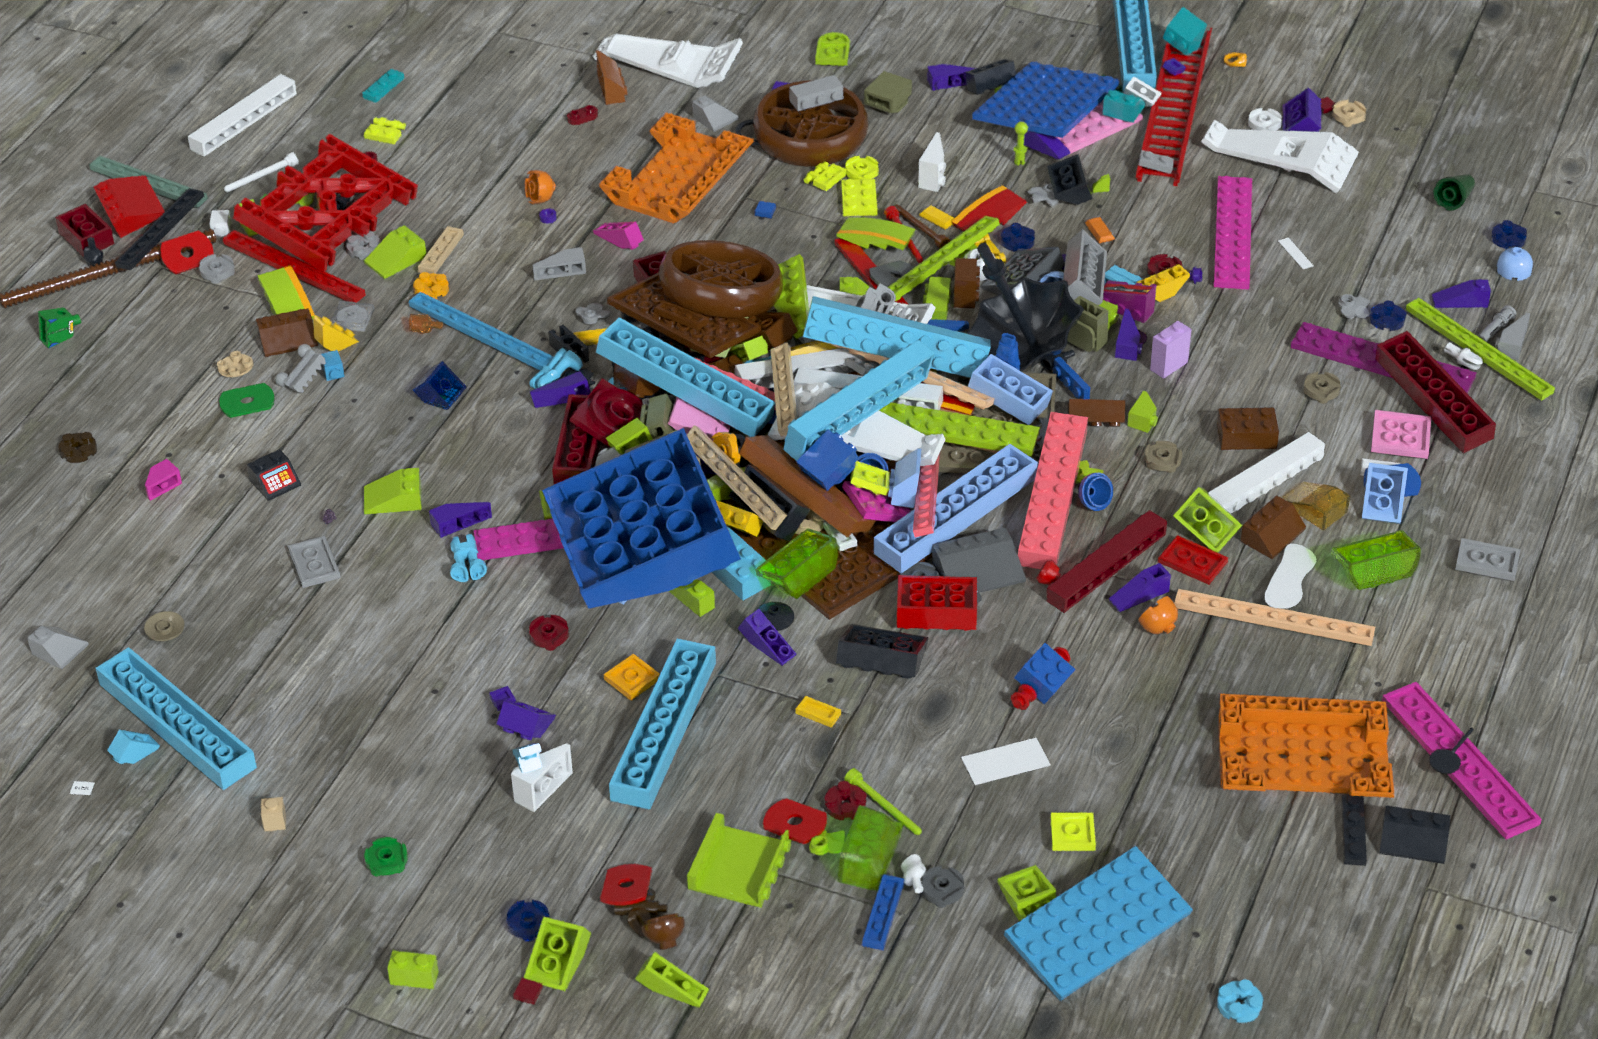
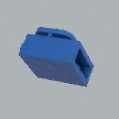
(828, 460)

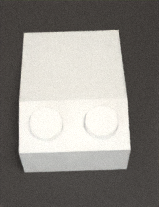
(932, 166)
(537, 786)

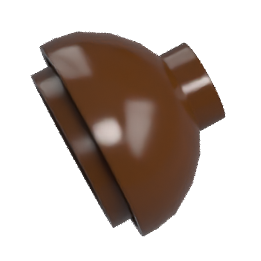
(664, 930)

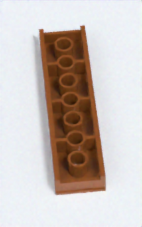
(783, 469)

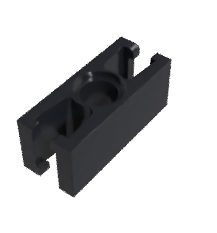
(569, 342)

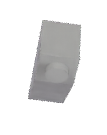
(561, 264)
(1513, 337)

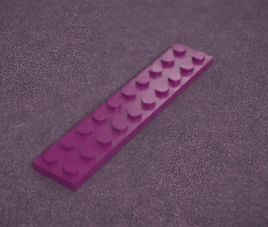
(1358, 352)

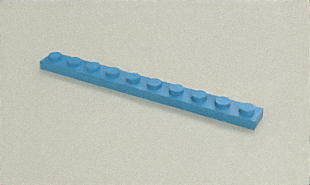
(480, 331)

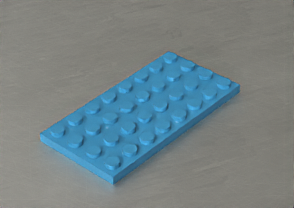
(1097, 923)

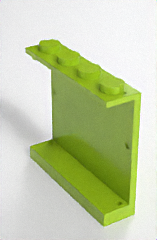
(737, 863)

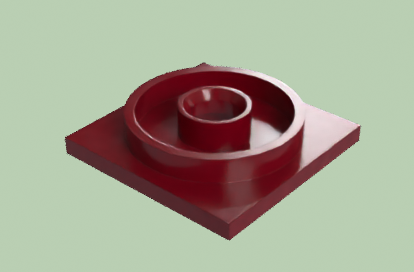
(597, 411)

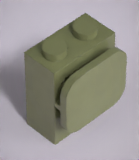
(888, 92)
(1092, 327)
(657, 415)

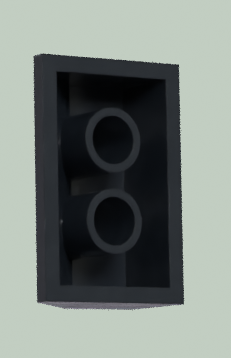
(1070, 180)
(1414, 834)

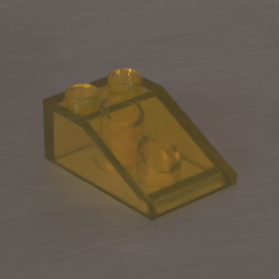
(1319, 503)

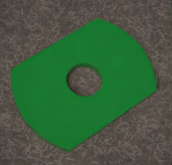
(231, 402)

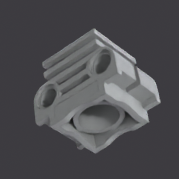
(880, 301)

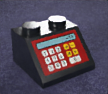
(273, 475)

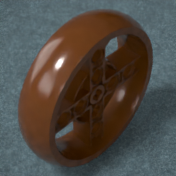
(809, 128)
(720, 278)

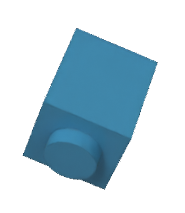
(333, 368)

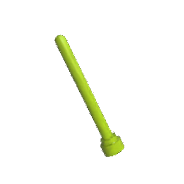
(855, 777)

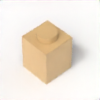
(273, 814)

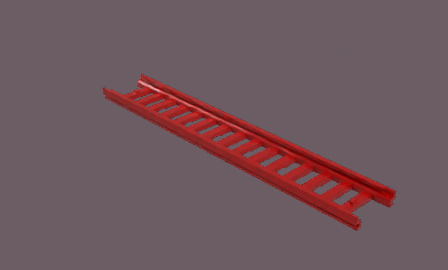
(1153, 121)

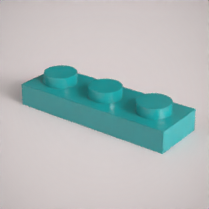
(383, 85)

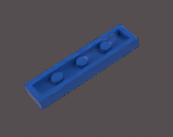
(883, 912)

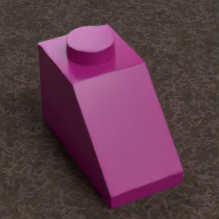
(162, 478)

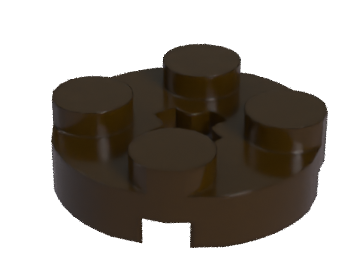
(85, 442)

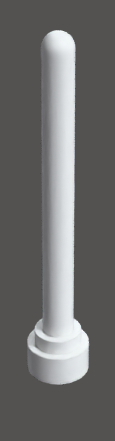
(290, 160)

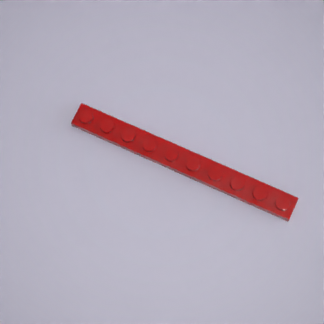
(302, 270)

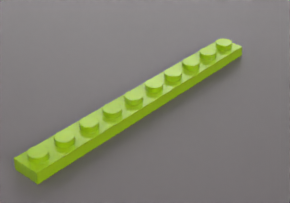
(943, 256)
(1488, 353)

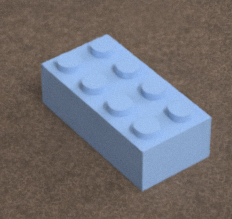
(1011, 389)

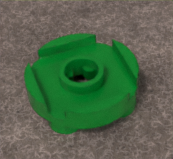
(386, 866)

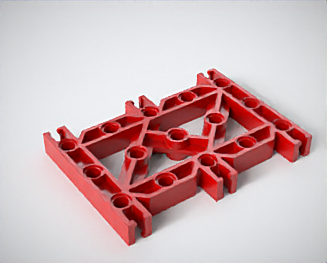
(278, 224)

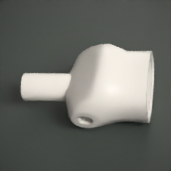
(913, 871)

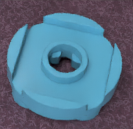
(1240, 990)

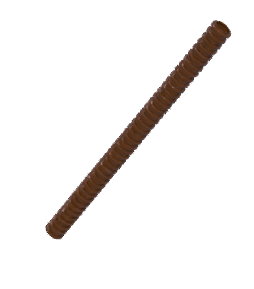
(80, 276)

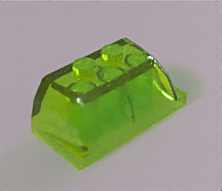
(1378, 559)
(801, 563)
(868, 848)

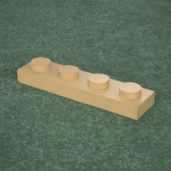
(441, 250)

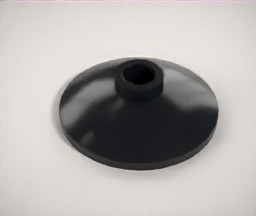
(778, 614)

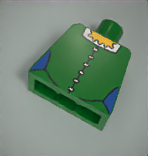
(56, 326)

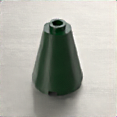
(1453, 191)

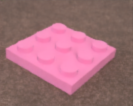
(1401, 434)

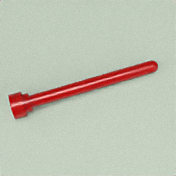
(892, 214)

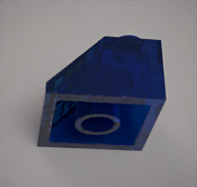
(439, 387)

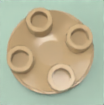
(235, 364)

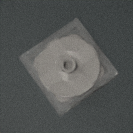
(353, 315)

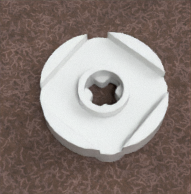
(1265, 120)

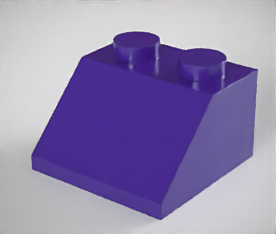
(524, 719)

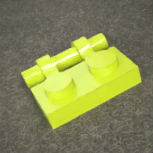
(382, 133)
(825, 175)

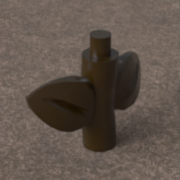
(641, 911)

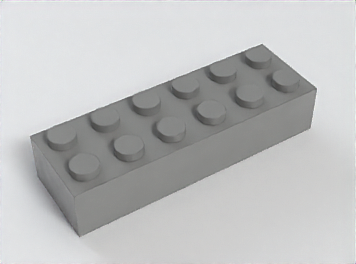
(1085, 268)

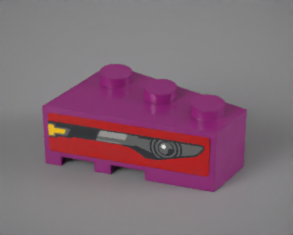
(1136, 298)

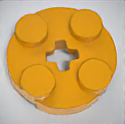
(437, 281)
(728, 443)

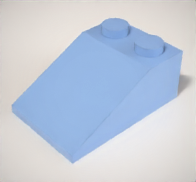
(1384, 493)

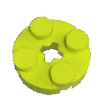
(862, 168)

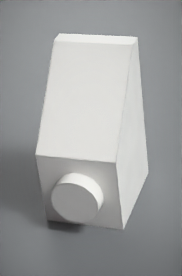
(1140, 89)

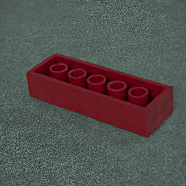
(575, 448)

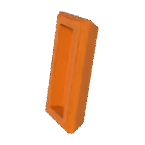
(1099, 230)

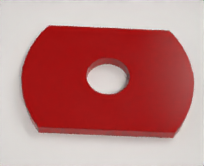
(172, 255)
(778, 815)
(617, 895)

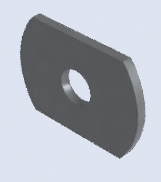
(882, 273)

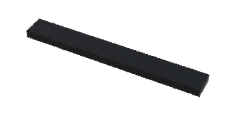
(159, 229)

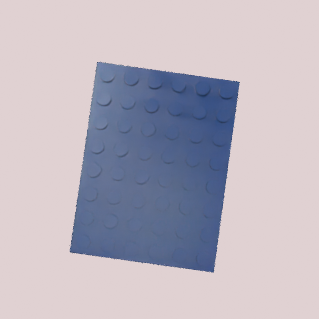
(1046, 99)

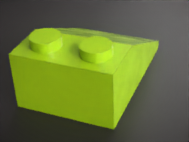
(396, 252)
(394, 492)
(1208, 519)
(557, 953)

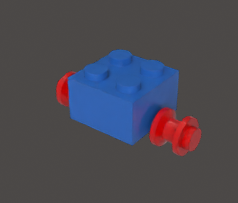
(1042, 676)

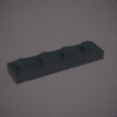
(1354, 830)

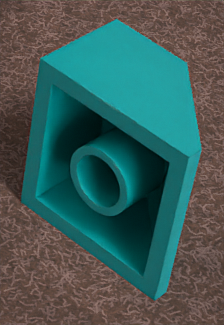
(1185, 31)
(1122, 106)

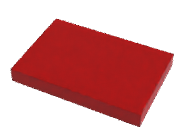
(1193, 560)

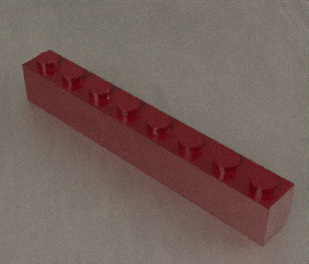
(1106, 561)

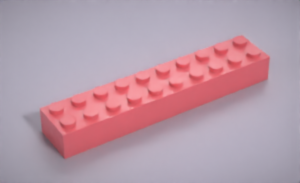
(1052, 490)

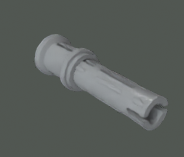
(1499, 321)

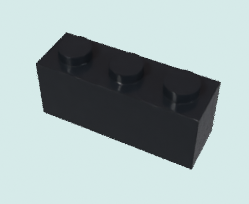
(990, 76)

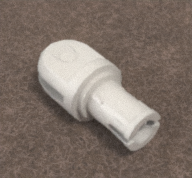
(1464, 356)

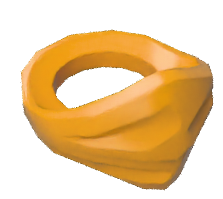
(1241, 61)

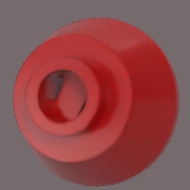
(1049, 573)

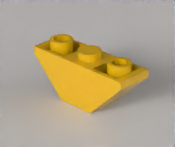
(1167, 282)
(332, 335)

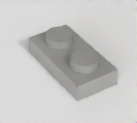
(1156, 161)

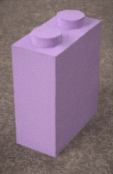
(1170, 349)

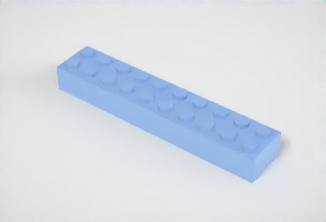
(958, 507)

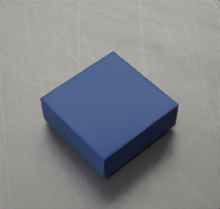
(765, 209)

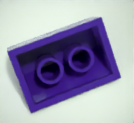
(1302, 112)

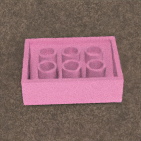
(686, 416)

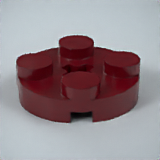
(1159, 261)
(548, 640)
(841, 792)

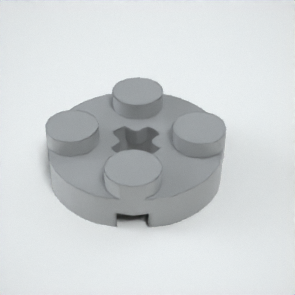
(356, 243)
(216, 268)

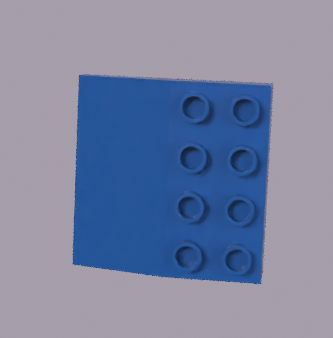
(641, 523)

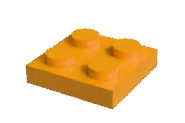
(632, 677)

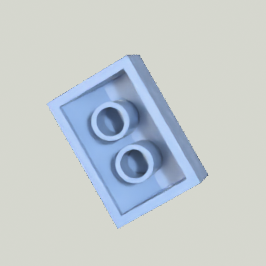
(905, 480)

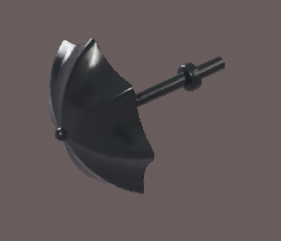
(1030, 310)

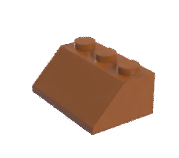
(610, 79)

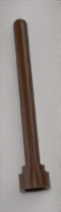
(940, 240)

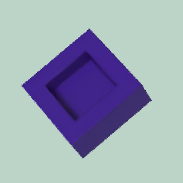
(1174, 67)
(501, 695)

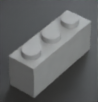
(816, 93)

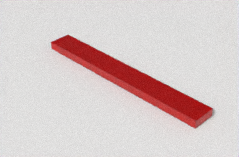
(859, 261)

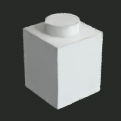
(220, 222)

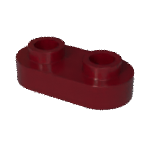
(582, 115)

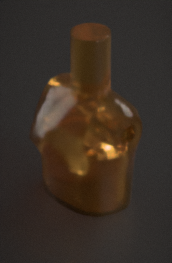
(423, 323)

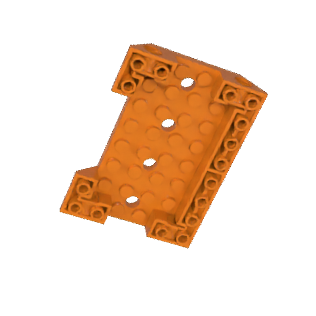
(678, 173)
(1304, 733)

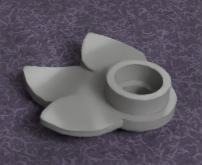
(1043, 193)
(1353, 306)
(592, 313)

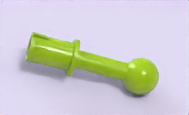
(1020, 128)

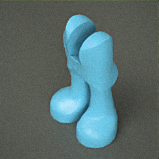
(550, 373)
(462, 552)

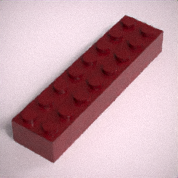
(1435, 392)

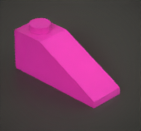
(620, 234)

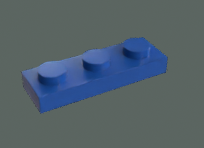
(1071, 379)

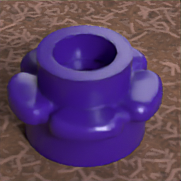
(1196, 275)

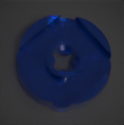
(1509, 235)
(1024, 237)
(1387, 316)
(526, 929)

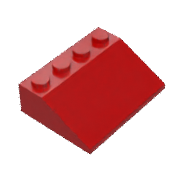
(129, 203)
(937, 602)

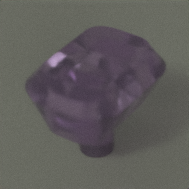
(329, 516)

